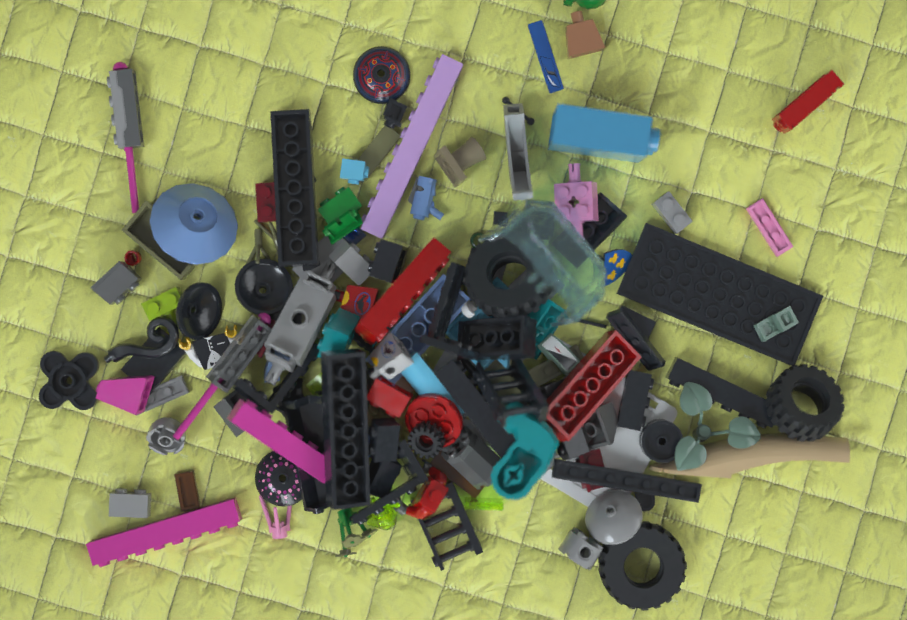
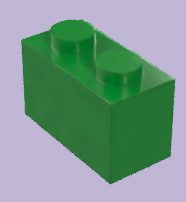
(339, 205)

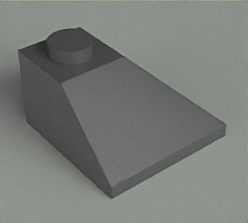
(601, 426)

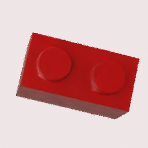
(389, 397)

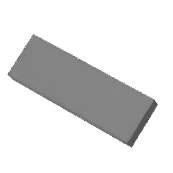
(166, 392)

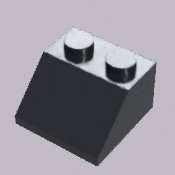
(387, 261)

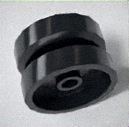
(652, 433)

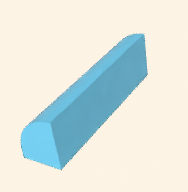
(424, 380)

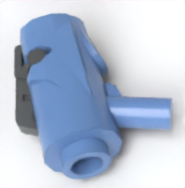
(422, 199)

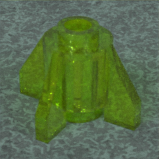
(386, 519)

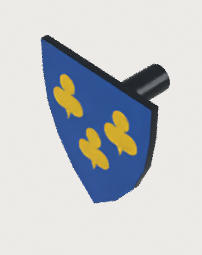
(615, 264)

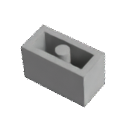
(671, 212)
(351, 262)
(129, 504)

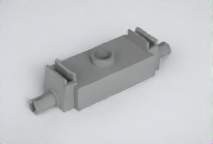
(295, 339)

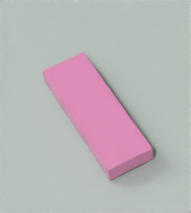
(769, 227)

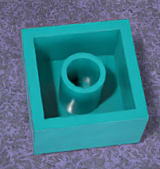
(338, 331)

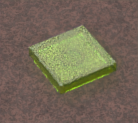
(484, 504)

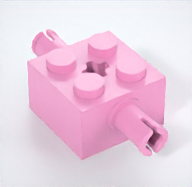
(574, 190)

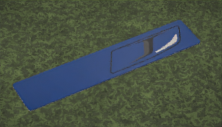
(545, 56)

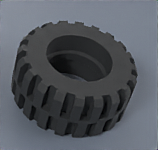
(815, 385)

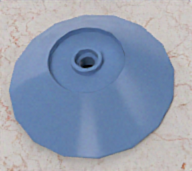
(189, 238)

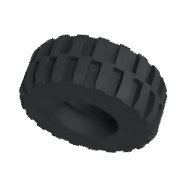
(502, 302)
(658, 589)

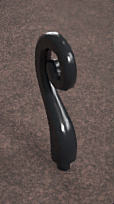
(127, 349)

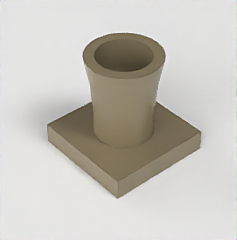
(455, 163)

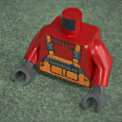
(429, 495)

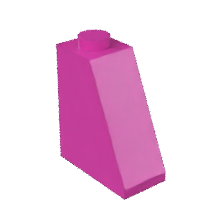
(126, 392)

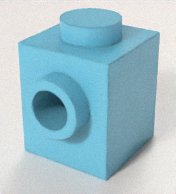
(354, 171)

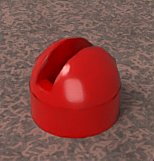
(130, 259)

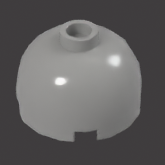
(161, 436)

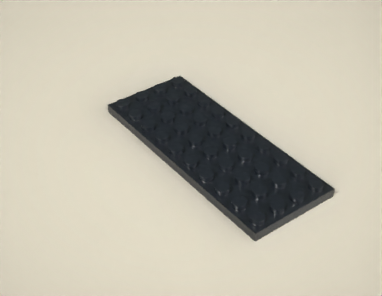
(716, 293)

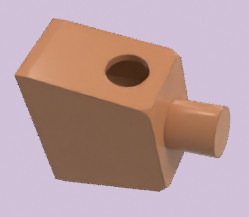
(582, 37)

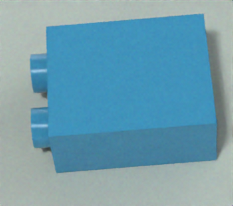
(602, 133)

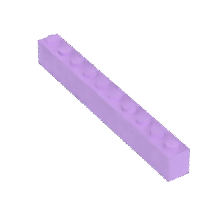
(412, 145)

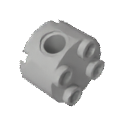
(581, 548)

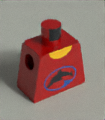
(357, 299)

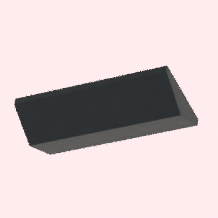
(609, 219)

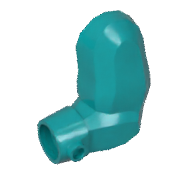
(527, 456)

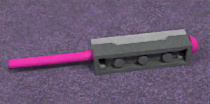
(126, 120)
(232, 363)

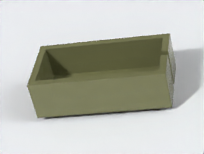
(140, 231)

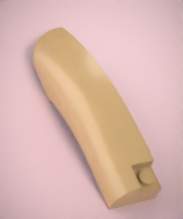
(771, 448)

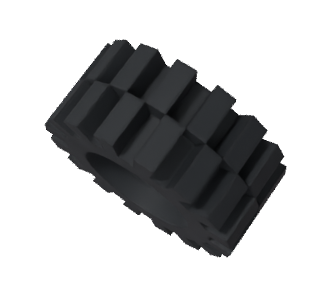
(430, 431)

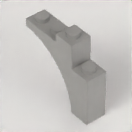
(517, 151)

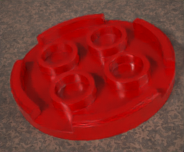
(437, 410)

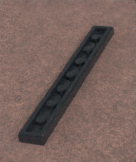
(626, 480)

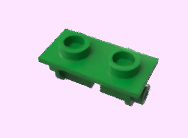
(349, 221)

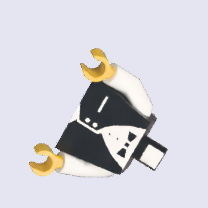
(208, 350)

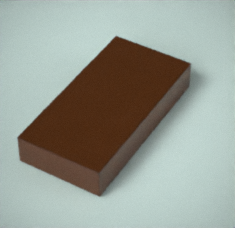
(187, 490)

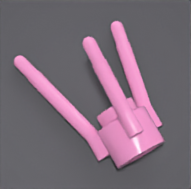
(278, 529)

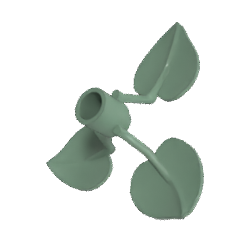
(689, 452)

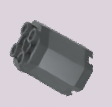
(471, 458)

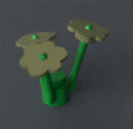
(351, 539)

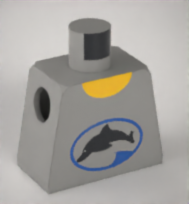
(389, 358)

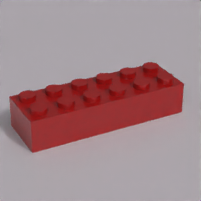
(399, 295)
(589, 384)

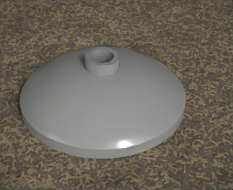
(618, 525)

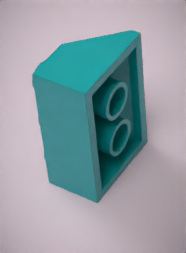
(544, 317)

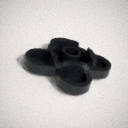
(58, 390)

